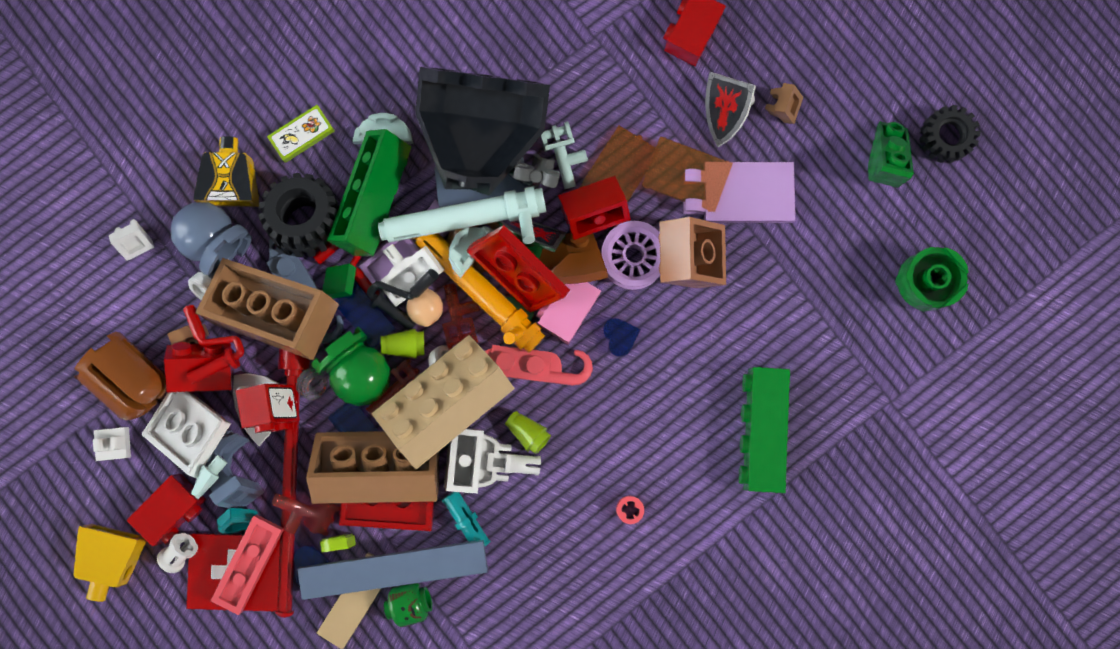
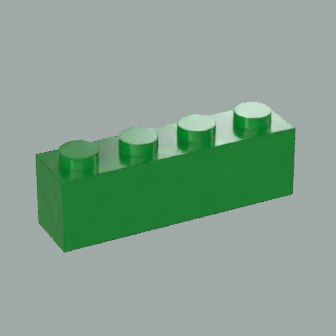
(369, 192)
(765, 430)

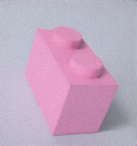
(566, 315)

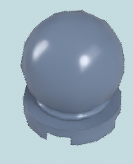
(207, 235)

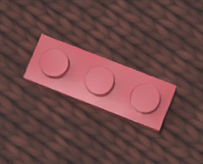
(247, 564)

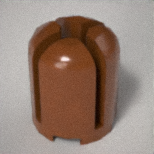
(122, 377)

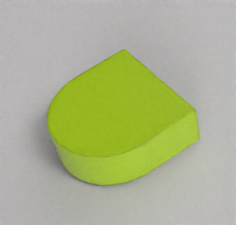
(337, 542)

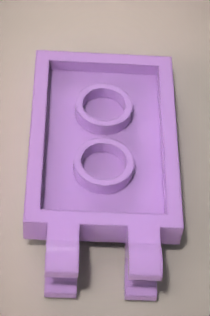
(751, 194)

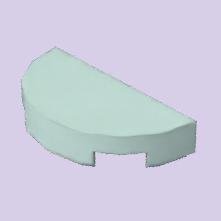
(383, 121)
(458, 256)

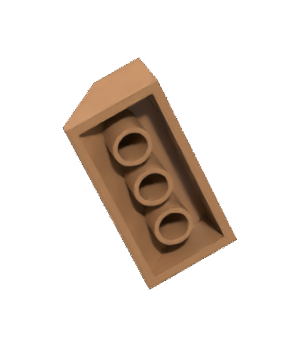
(367, 470)

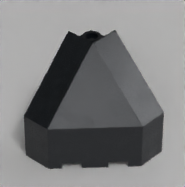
(478, 124)

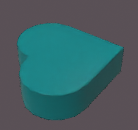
(235, 520)

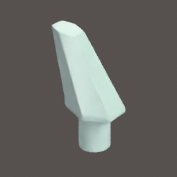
(208, 476)

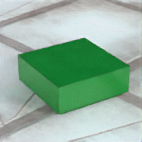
(339, 281)

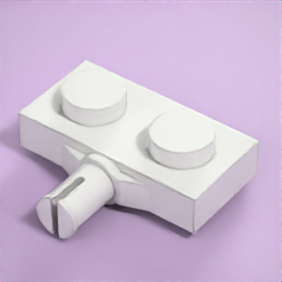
(408, 270)

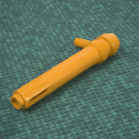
(512, 320)

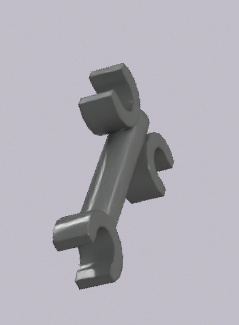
(539, 171)

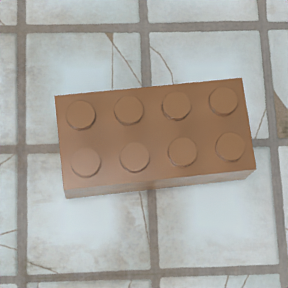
(268, 308)

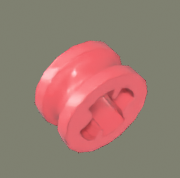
(622, 515)

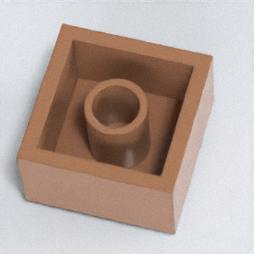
(692, 253)

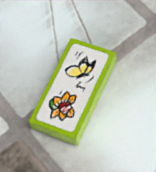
(300, 133)

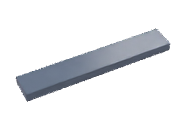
(392, 569)

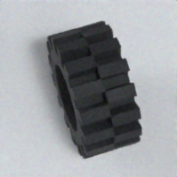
(961, 122)

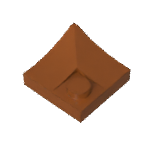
(576, 260)

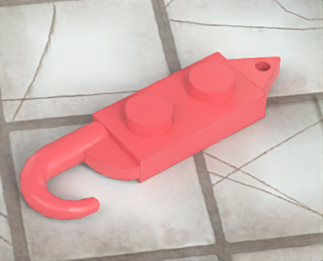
(538, 365)

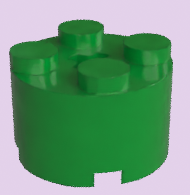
(947, 287)

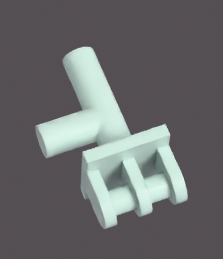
(564, 160)

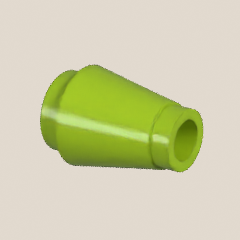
(404, 344)
(528, 432)

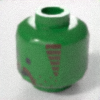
(408, 604)

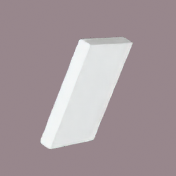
(186, 431)

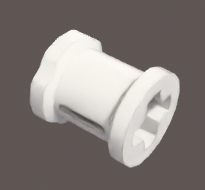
(167, 554)

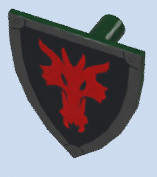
(545, 236)

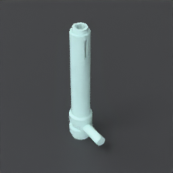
(512, 206)

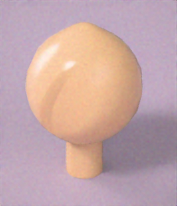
(425, 309)

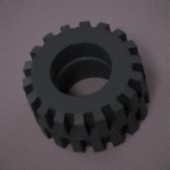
(288, 197)

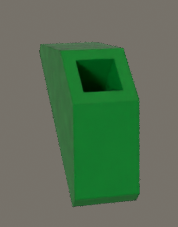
(890, 155)

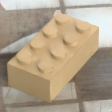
(442, 401)

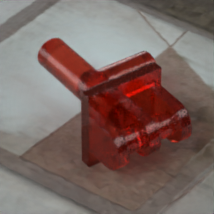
(458, 324)
(397, 386)
(317, 515)

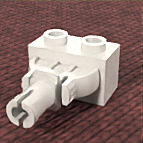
(476, 459)

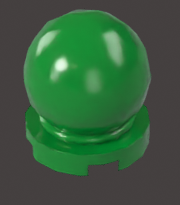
(355, 371)

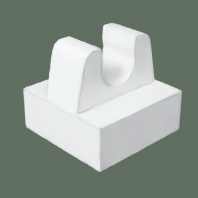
(131, 240)
(111, 444)

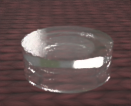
(311, 384)

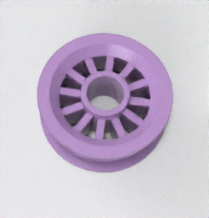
(624, 230)

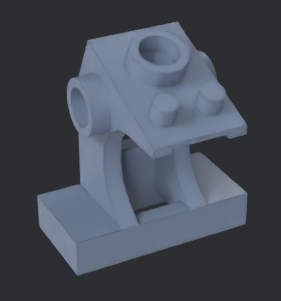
(231, 490)

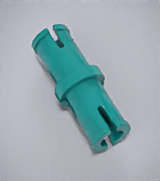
(464, 518)

